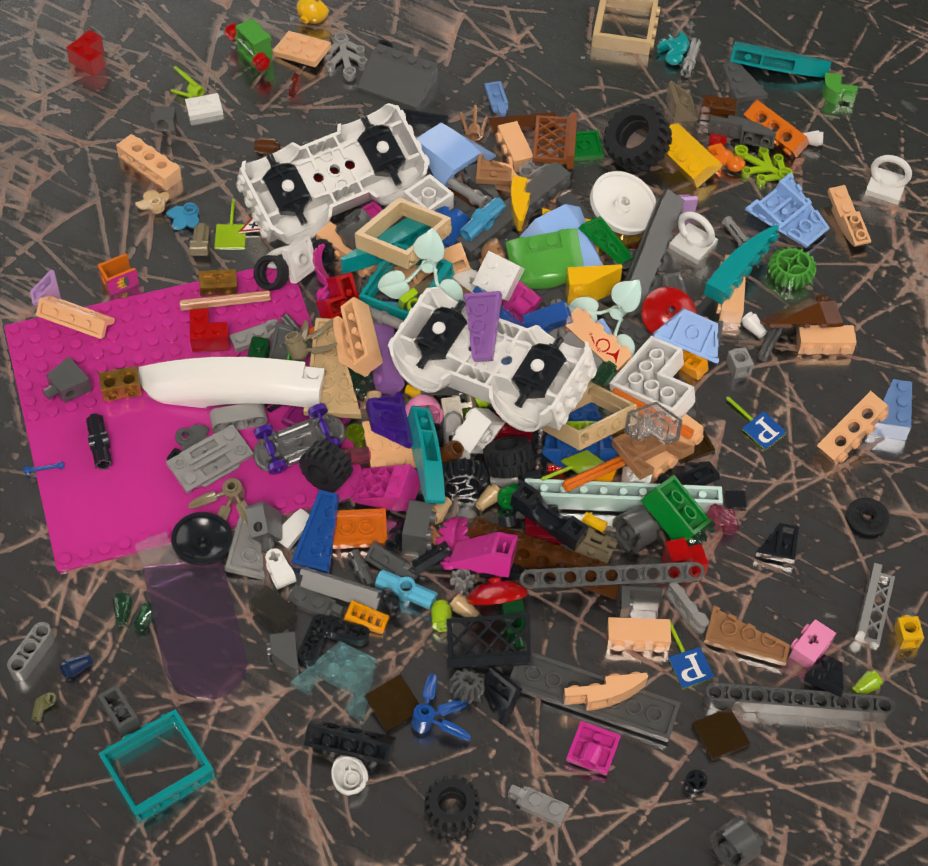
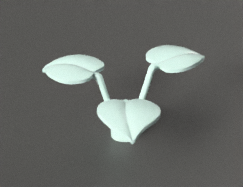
(431, 250)
(627, 299)

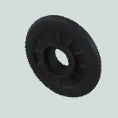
(868, 505)

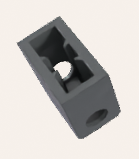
(67, 381)
(264, 524)

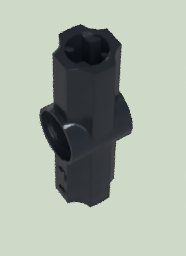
(98, 441)

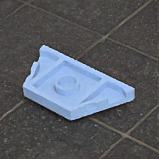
(692, 334)

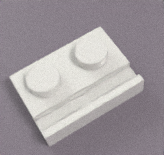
(204, 106)

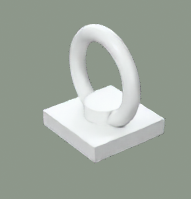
(888, 184)
(693, 241)
(298, 258)

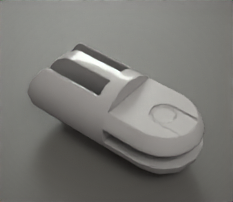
(451, 423)

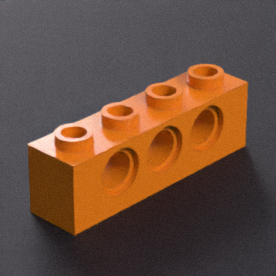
(798, 140)

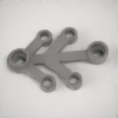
(342, 41)

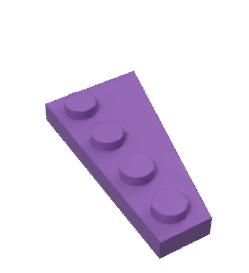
(483, 321)

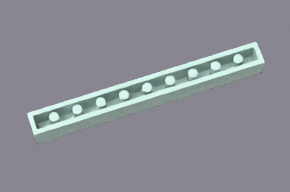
(614, 495)

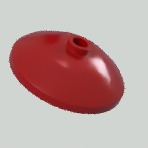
(657, 304)
(496, 592)

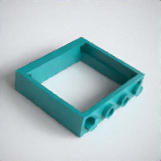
(444, 268)
(175, 791)

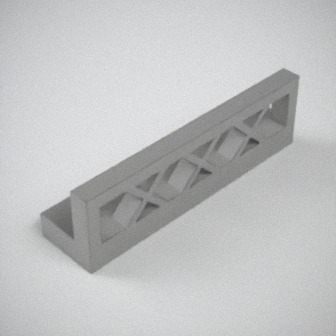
(340, 588)
(869, 606)

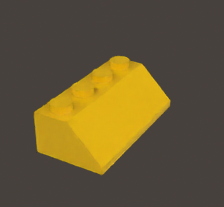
(690, 157)

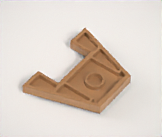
(637, 452)

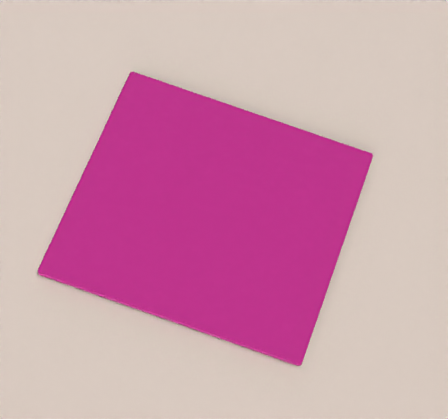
(105, 512)

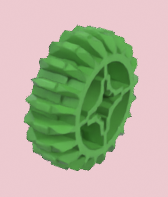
(792, 267)

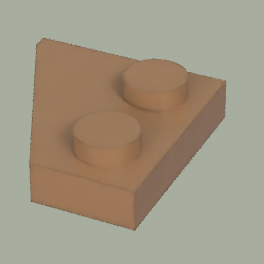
(492, 172)

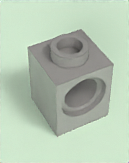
(739, 362)

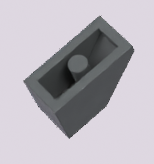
(284, 652)

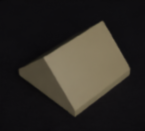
(680, 104)

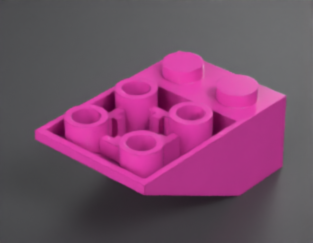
(387, 487)
(486, 554)

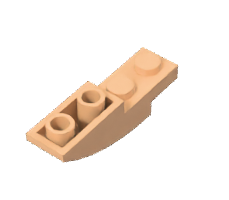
(846, 216)
(615, 690)

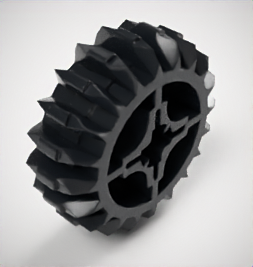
(464, 477)

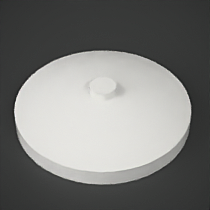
(622, 202)

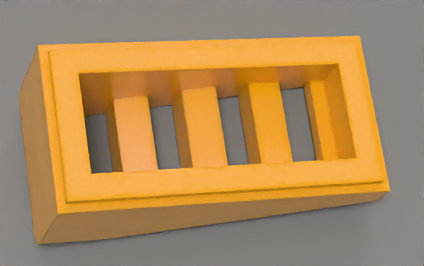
(699, 367)
(367, 611)

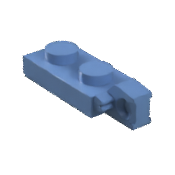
(497, 98)

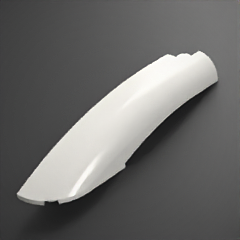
(232, 381)

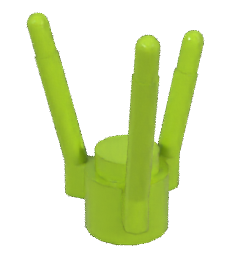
(193, 88)

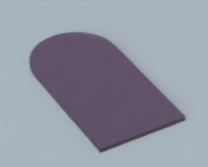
(196, 628)

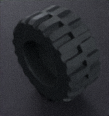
(625, 124)

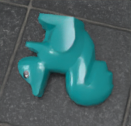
(675, 47)

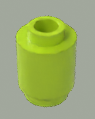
(439, 613)

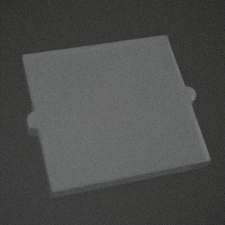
(156, 551)

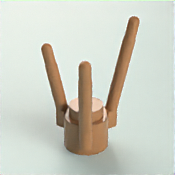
(474, 131)

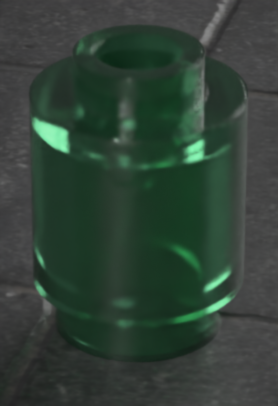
(605, 374)

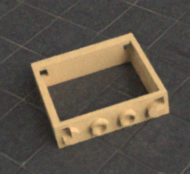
(626, 43)
(367, 236)
(600, 429)

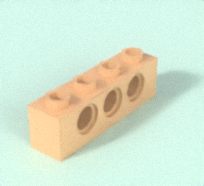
(149, 162)
(869, 404)

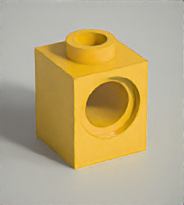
(906, 639)

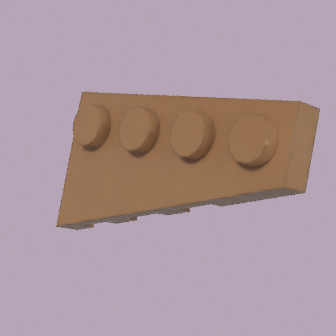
(733, 635)

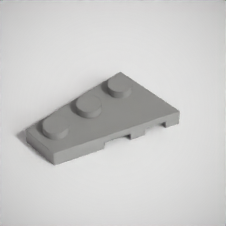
(245, 554)

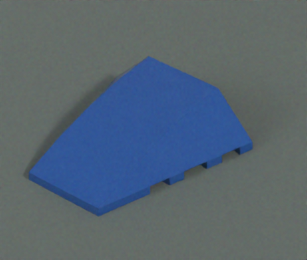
(558, 450)

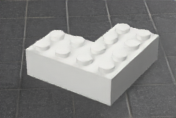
(650, 377)

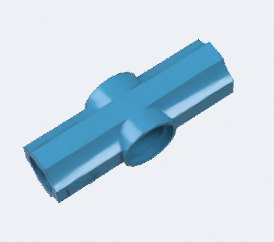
(482, 219)

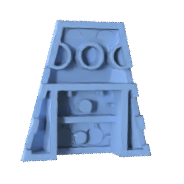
(450, 152)
(790, 211)
(566, 217)

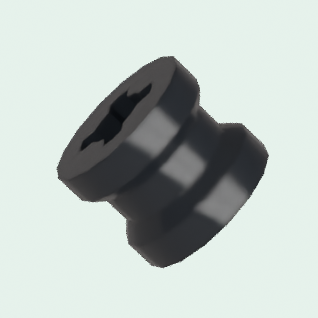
(699, 779)

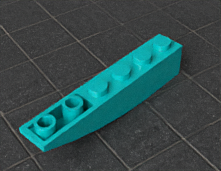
(778, 60)
(403, 232)
(739, 265)
(427, 454)

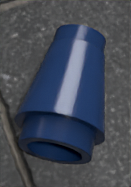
(73, 666)

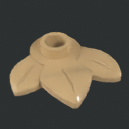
(153, 201)

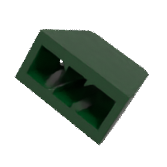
(513, 607)

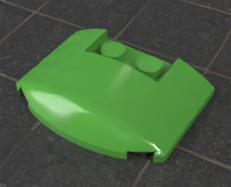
(546, 257)

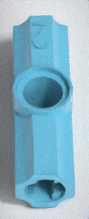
(417, 594)

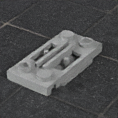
(210, 459)

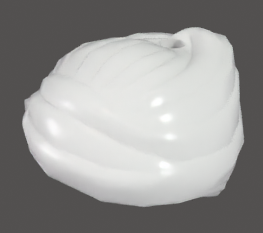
(349, 775)

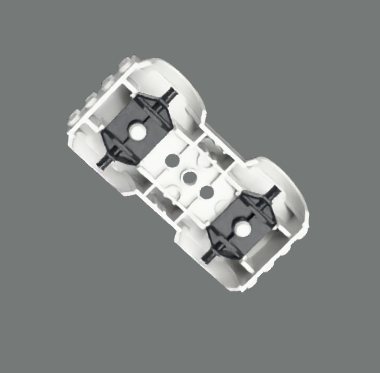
(293, 204)
(527, 393)

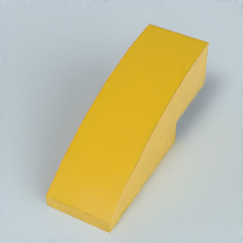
(519, 201)

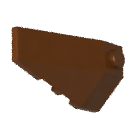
(814, 311)

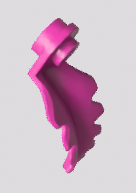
(321, 273)
(453, 533)

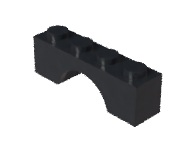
(564, 528)

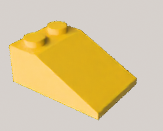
(591, 281)

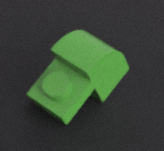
(835, 91)

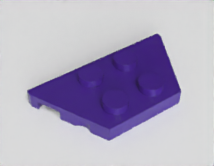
(389, 418)

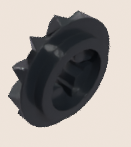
(327, 259)
(391, 603)

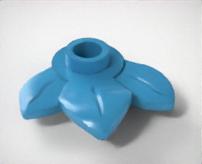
(184, 216)

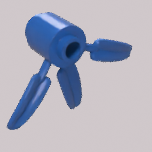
(424, 714)

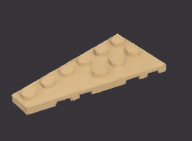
(337, 386)

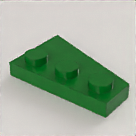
(606, 239)

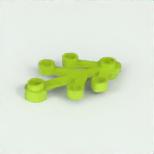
(762, 166)

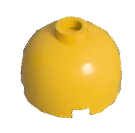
(312, 11)

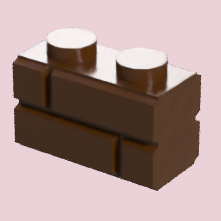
(717, 107)

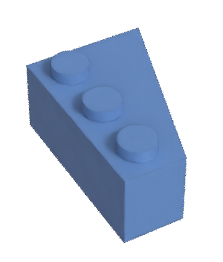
(898, 422)

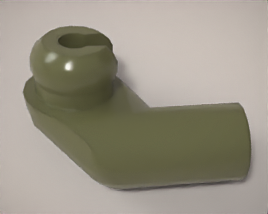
(41, 704)

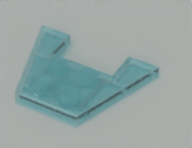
(346, 669)

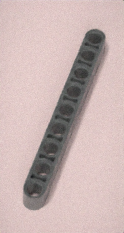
(601, 571)
(806, 697)

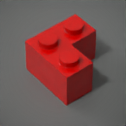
(87, 53)
(342, 289)
(207, 335)
(678, 552)

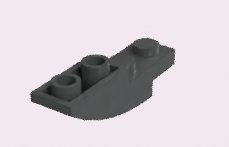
(743, 129)

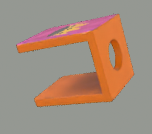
(117, 274)

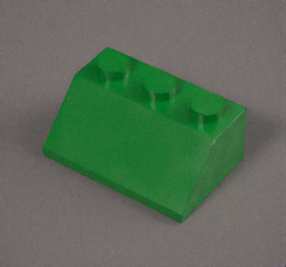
(675, 509)

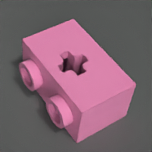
(819, 637)

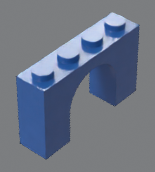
(549, 317)

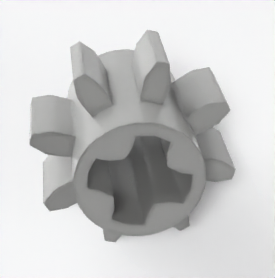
(462, 585)

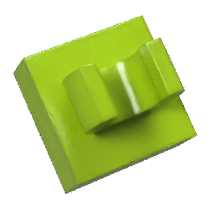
(408, 298)

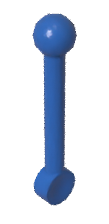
(28, 470)

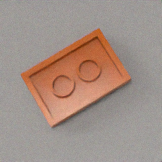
(360, 528)

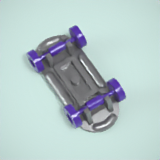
(285, 447)

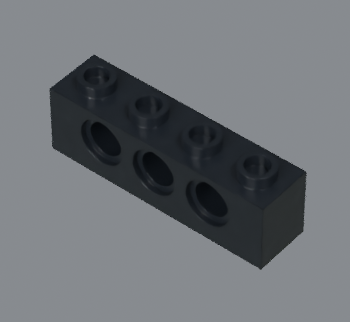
(349, 741)

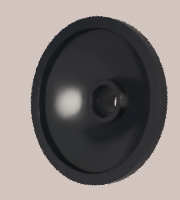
(198, 530)

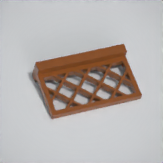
(567, 139)

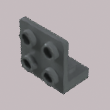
(638, 598)

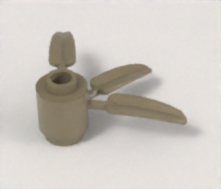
(296, 341)
(234, 493)

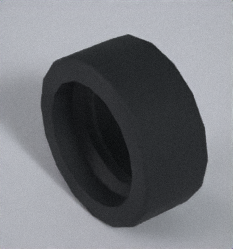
(260, 272)

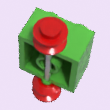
(252, 43)

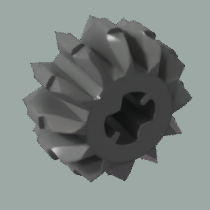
(466, 686)

